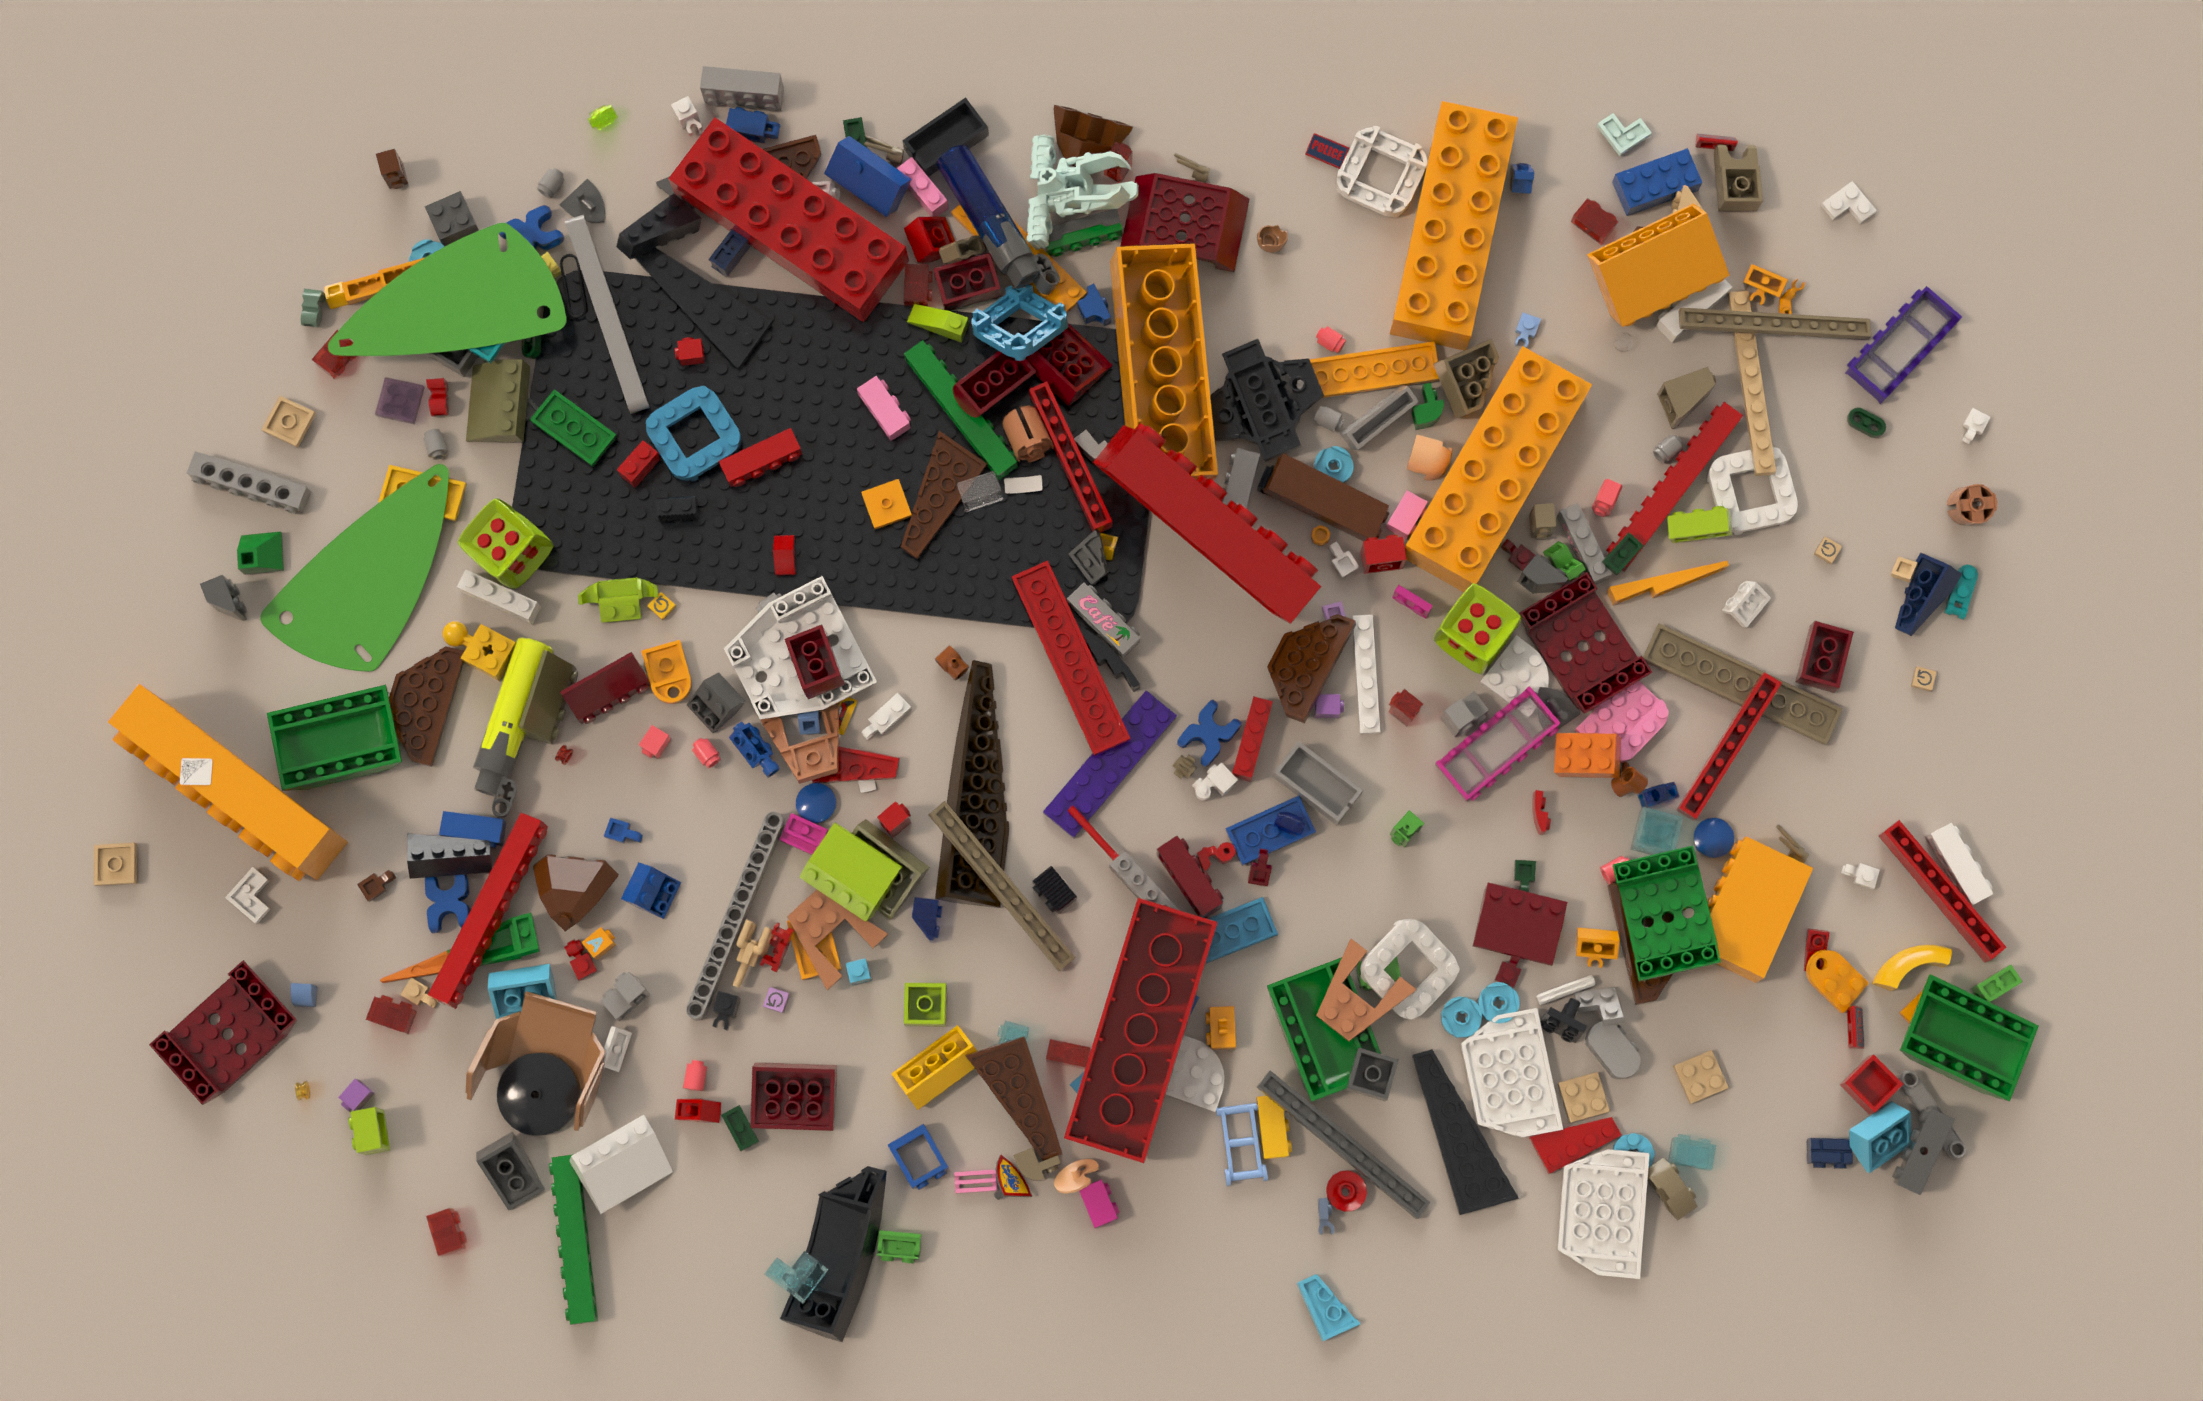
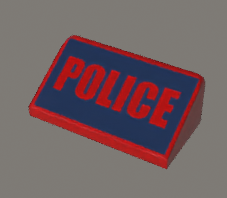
(1711, 141)
(1327, 151)
(1855, 1027)

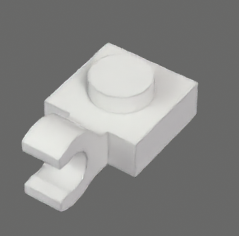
(1975, 424)
(1343, 562)
(1863, 875)

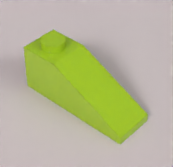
(939, 321)

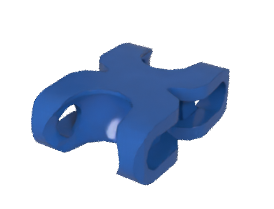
(532, 229)
(1209, 733)
(446, 901)

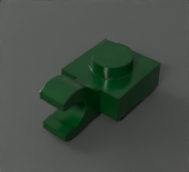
(1524, 873)

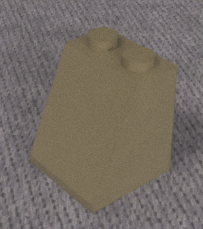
(1685, 394)

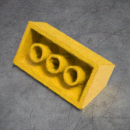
(935, 1067)

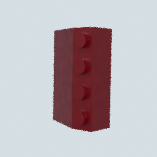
(1069, 365)
(606, 688)
(1519, 923)
(793, 1096)

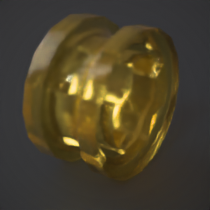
(302, 1090)

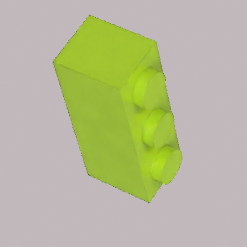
(1699, 524)

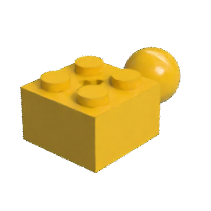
(477, 646)

